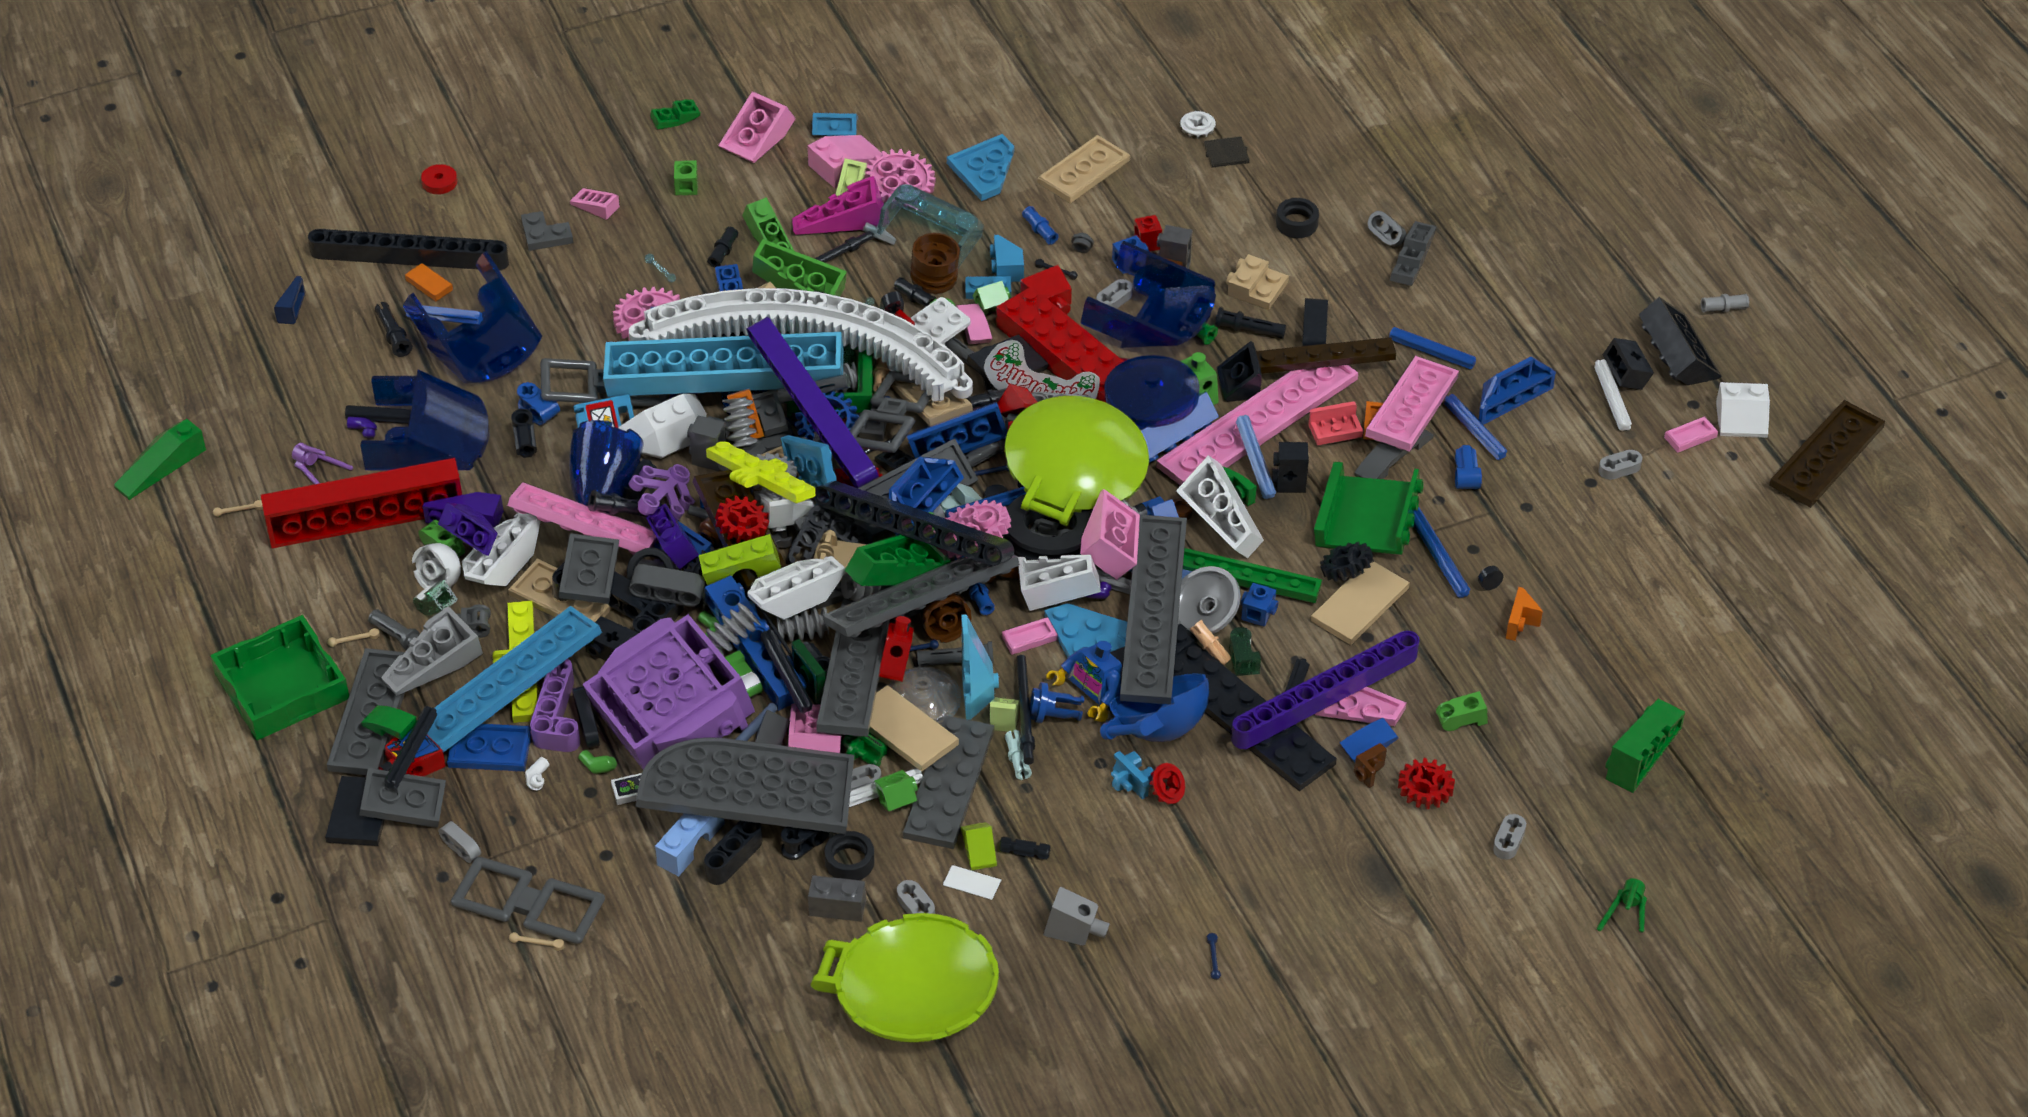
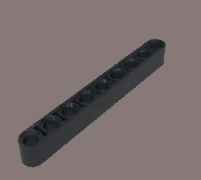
(404, 249)
(922, 520)

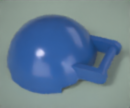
(1161, 721)

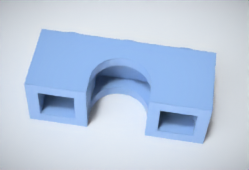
(677, 846)

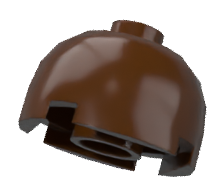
(943, 618)

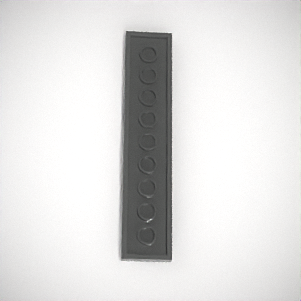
(1154, 611)

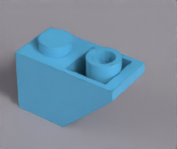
(1007, 260)

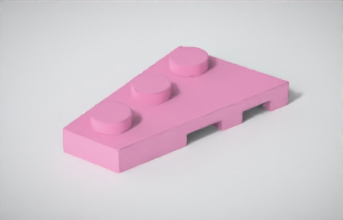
(1367, 707)

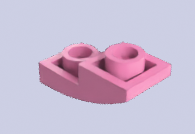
(978, 330)

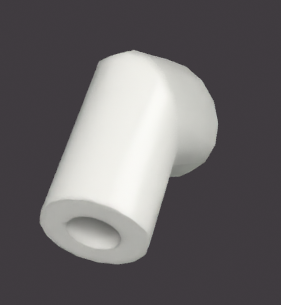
(533, 774)

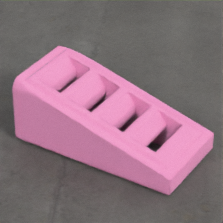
(601, 203)

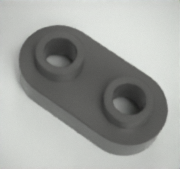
(1387, 230)

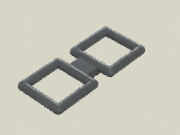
(595, 384)
(889, 411)
(528, 900)

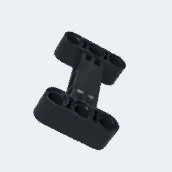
(641, 610)

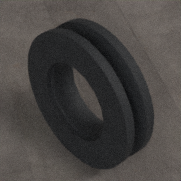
(1032, 545)

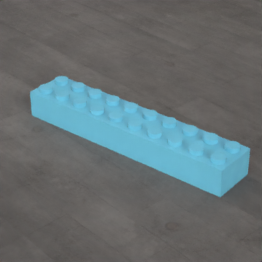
(711, 364)

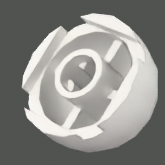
(436, 563)

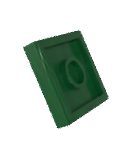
(810, 669)

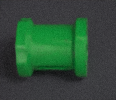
(1207, 329)

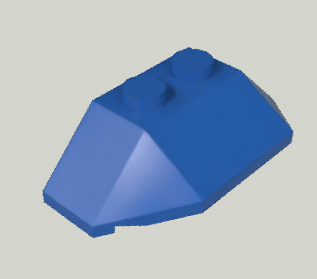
(1514, 387)
(926, 484)

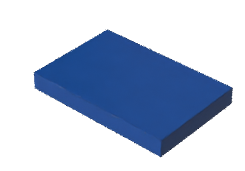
(492, 748)

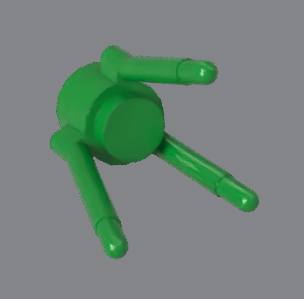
(1632, 895)

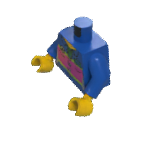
(1095, 674)

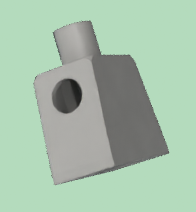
(1074, 918)

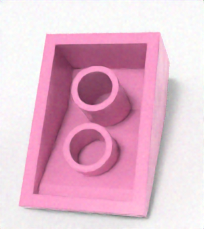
(757, 127)
(828, 155)
(1112, 535)
(804, 732)

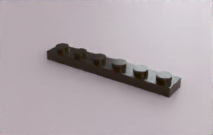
(1326, 355)

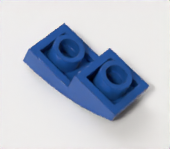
(728, 277)
(1368, 737)

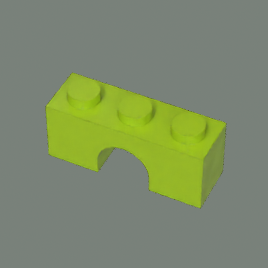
(753, 554)

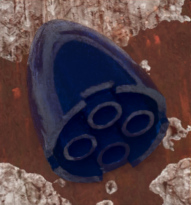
(602, 459)

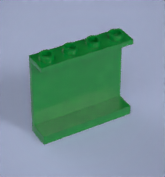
(1367, 511)

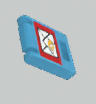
(604, 409)

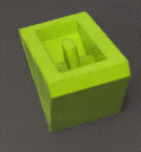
(979, 845)

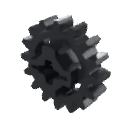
(1346, 561)

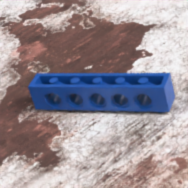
(719, 598)

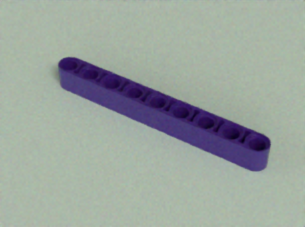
(812, 402)
(1324, 689)

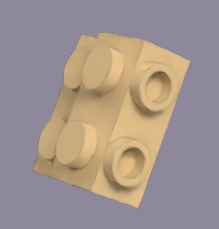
(1256, 282)

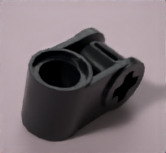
(800, 841)

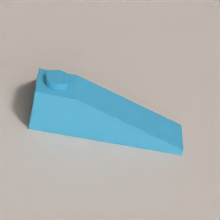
(977, 671)

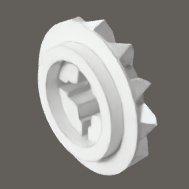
(1194, 119)

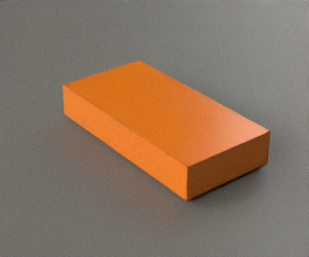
(428, 282)

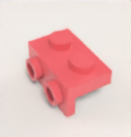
(1335, 423)

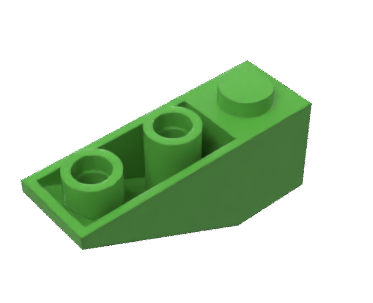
(765, 224)

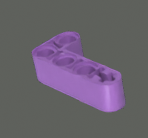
(547, 724)

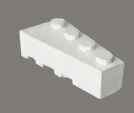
(1218, 503)

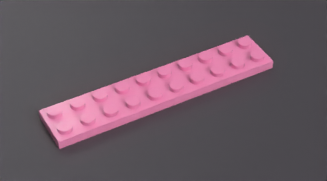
(1269, 414)

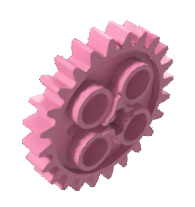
(899, 169)
(632, 309)
(985, 517)

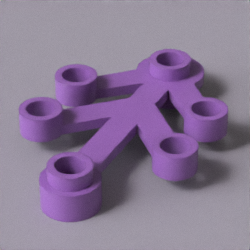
(676, 476)

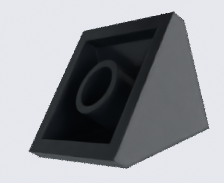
(1240, 374)

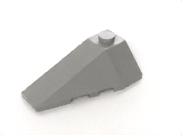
(438, 650)

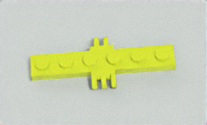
(752, 471)
(520, 628)

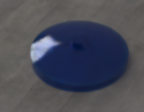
(1152, 390)

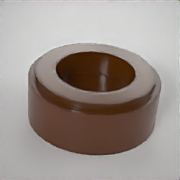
(1183, 508)

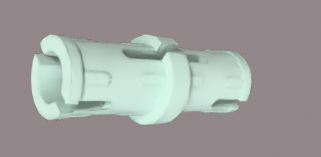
(1016, 755)

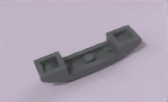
(1384, 456)

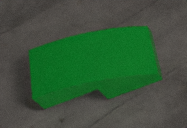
(679, 114)
(1243, 486)
(389, 720)

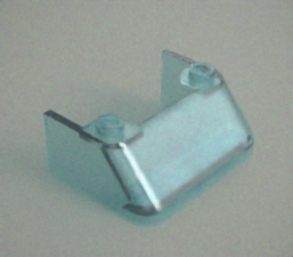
(936, 211)

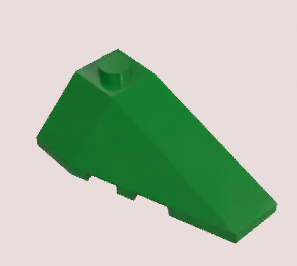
(161, 457)

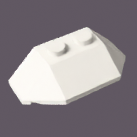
(666, 425)
(781, 510)
(509, 553)
(797, 586)

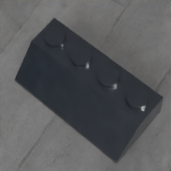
(1678, 343)

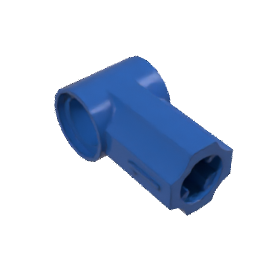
(1467, 472)

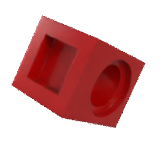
(1147, 230)

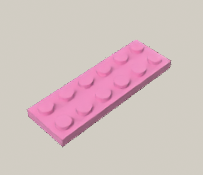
(1412, 403)
(578, 517)

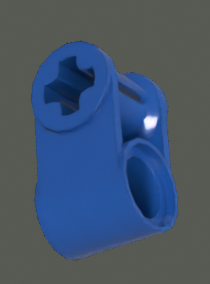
(531, 400)

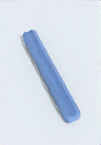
(1256, 457)

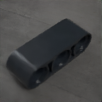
(1315, 321)
(732, 851)

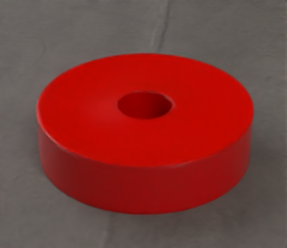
(439, 179)

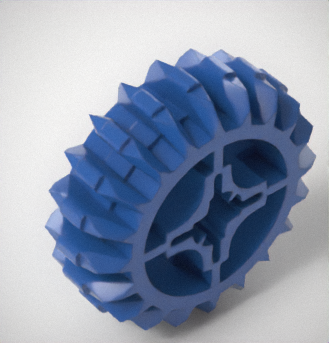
(846, 411)

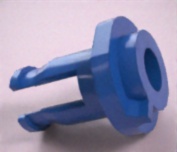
(1043, 704)

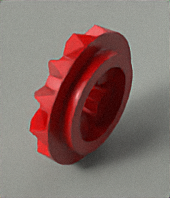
(1174, 780)

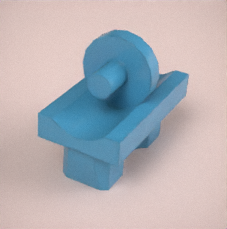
(1128, 775)

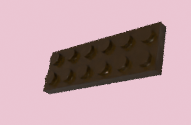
(1827, 453)
(713, 490)

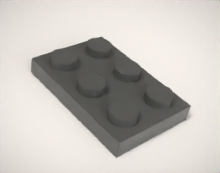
(589, 568)
(414, 801)

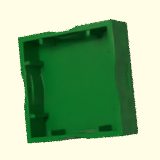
(280, 677)

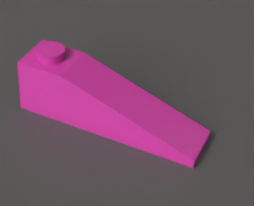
(843, 212)

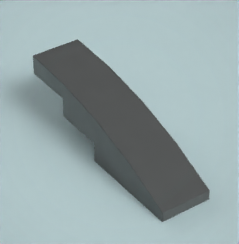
(1413, 253)

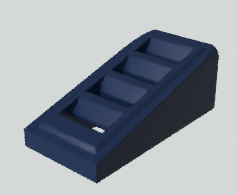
(290, 302)

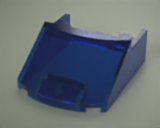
(1175, 307)
(487, 349)
(442, 424)

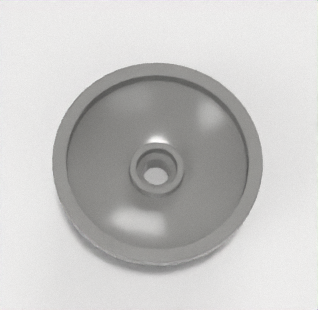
(1205, 589)

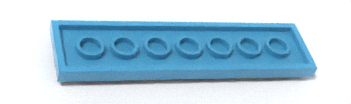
(511, 676)

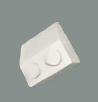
(1743, 409)

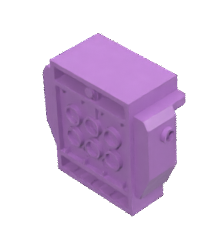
(681, 708)

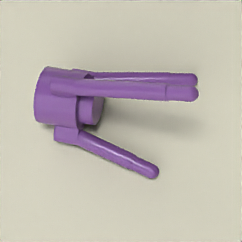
(307, 455)

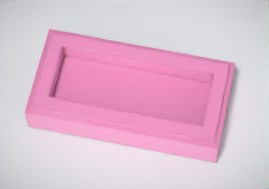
(1691, 434)
(1029, 636)

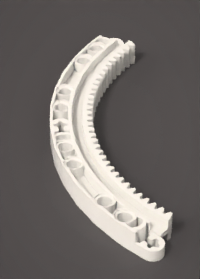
(813, 312)

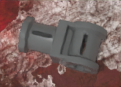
(470, 617)

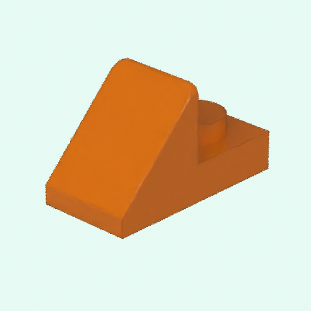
(1524, 612)

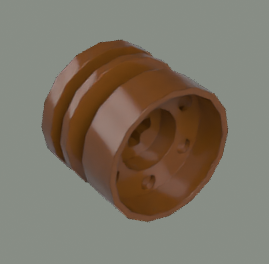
(935, 262)

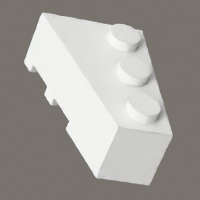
(1057, 580)

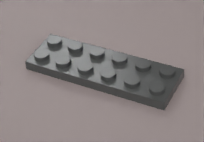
(354, 745)
(949, 785)

